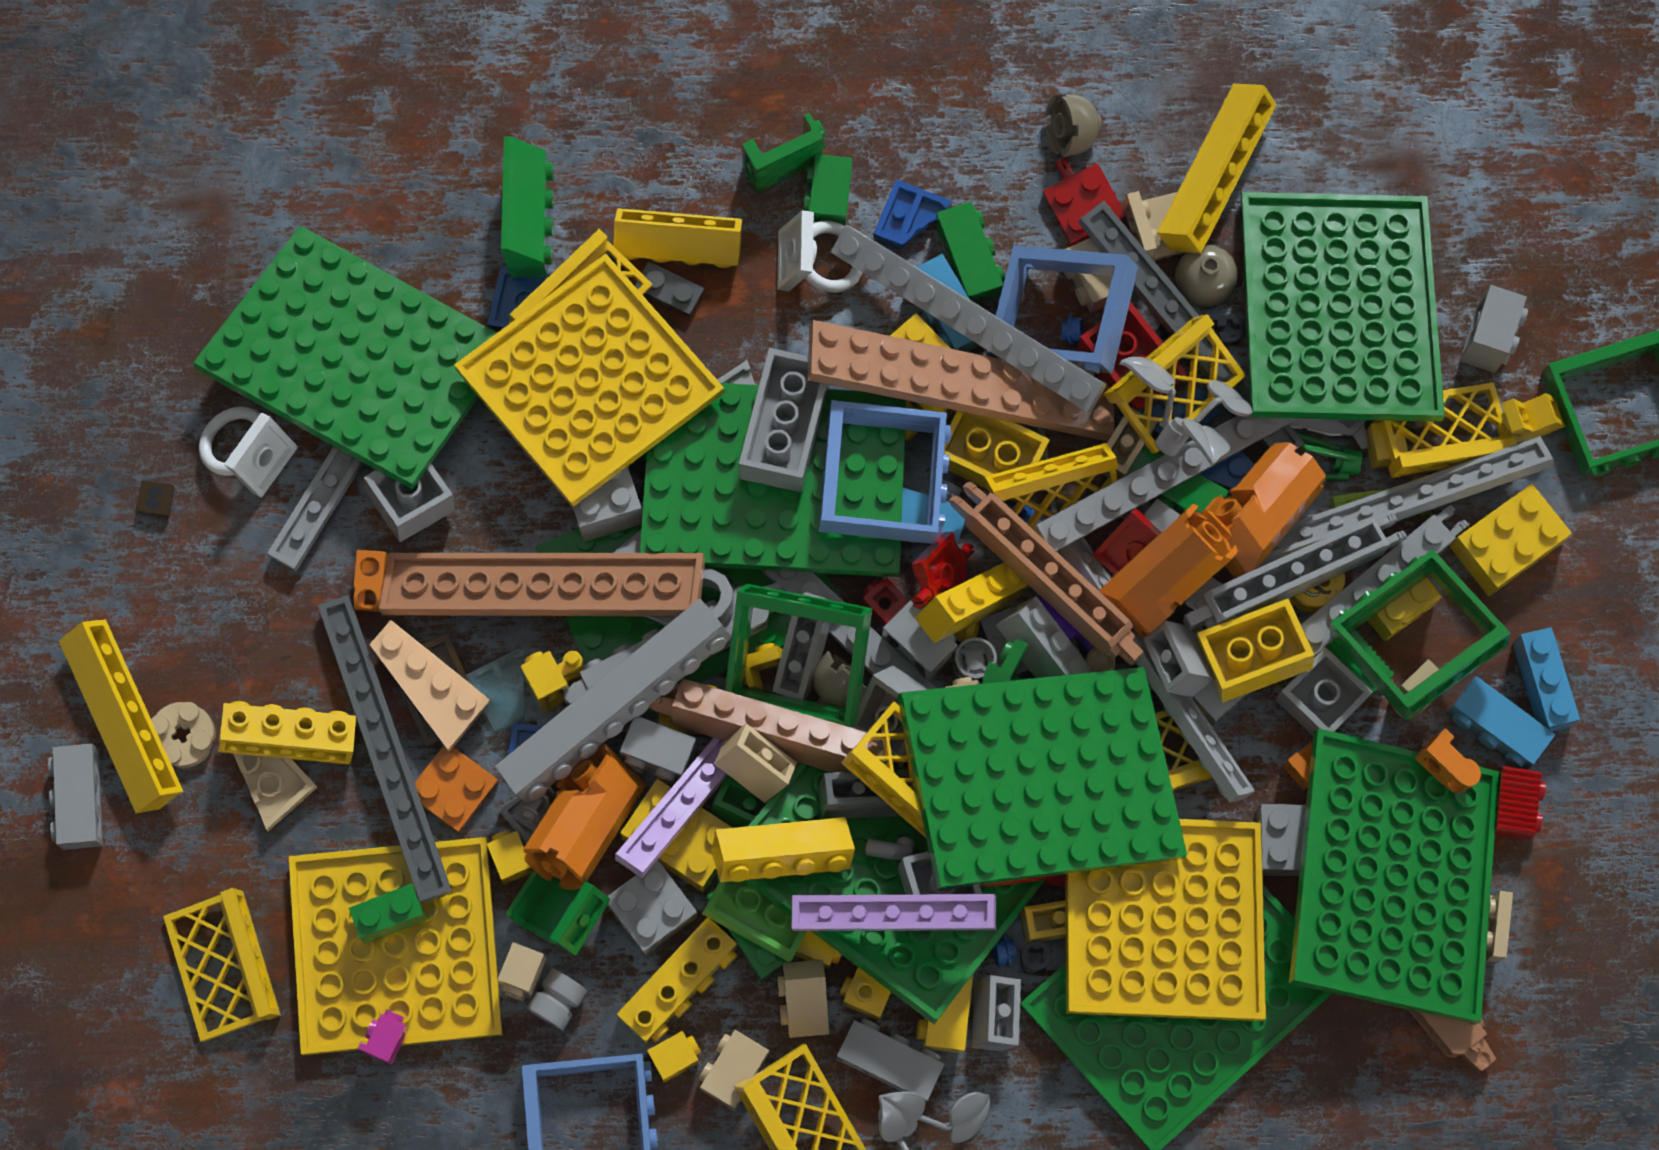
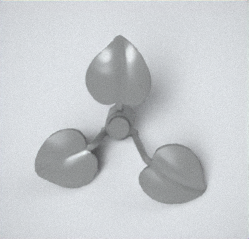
(1179, 430)
(902, 1109)

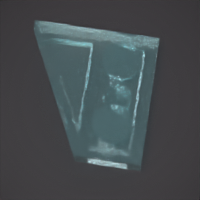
(505, 687)

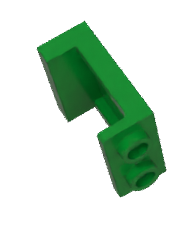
(785, 160)
(558, 913)

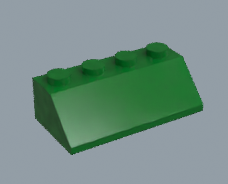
(526, 209)

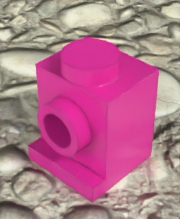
(385, 1037)

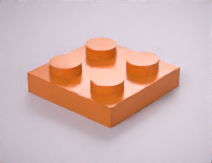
(454, 787)

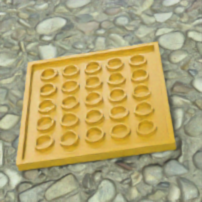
(589, 379)
(1172, 932)
(431, 973)

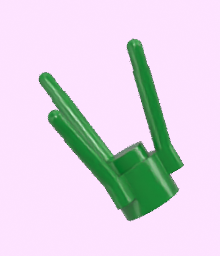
(1344, 459)

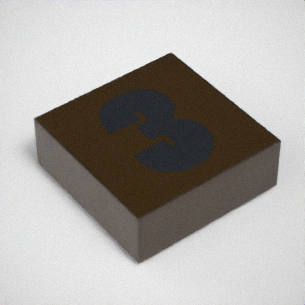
(155, 499)

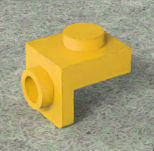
(764, 658)

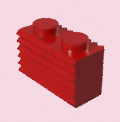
(1519, 803)

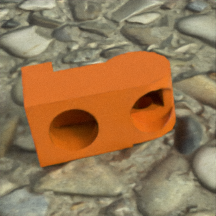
(369, 579)
(1448, 764)

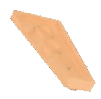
(435, 689)

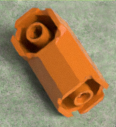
(1267, 504)
(1170, 569)
(583, 818)

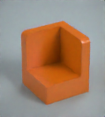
(1299, 766)

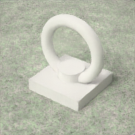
(798, 253)
(257, 456)

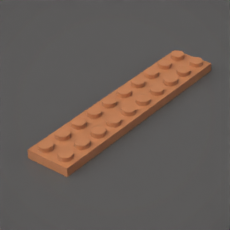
(946, 380)
(541, 584)

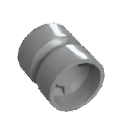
(972, 658)
(556, 1000)

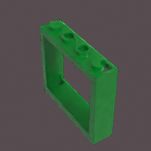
(1586, 362)
(1394, 586)
(808, 607)

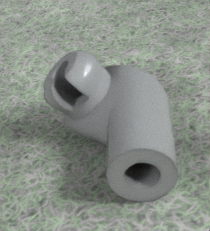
(889, 850)

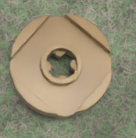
(198, 741)

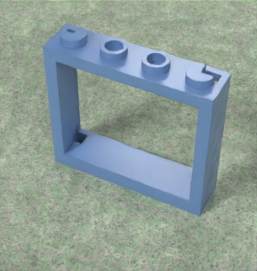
(1123, 275)
(889, 417)
(642, 1072)

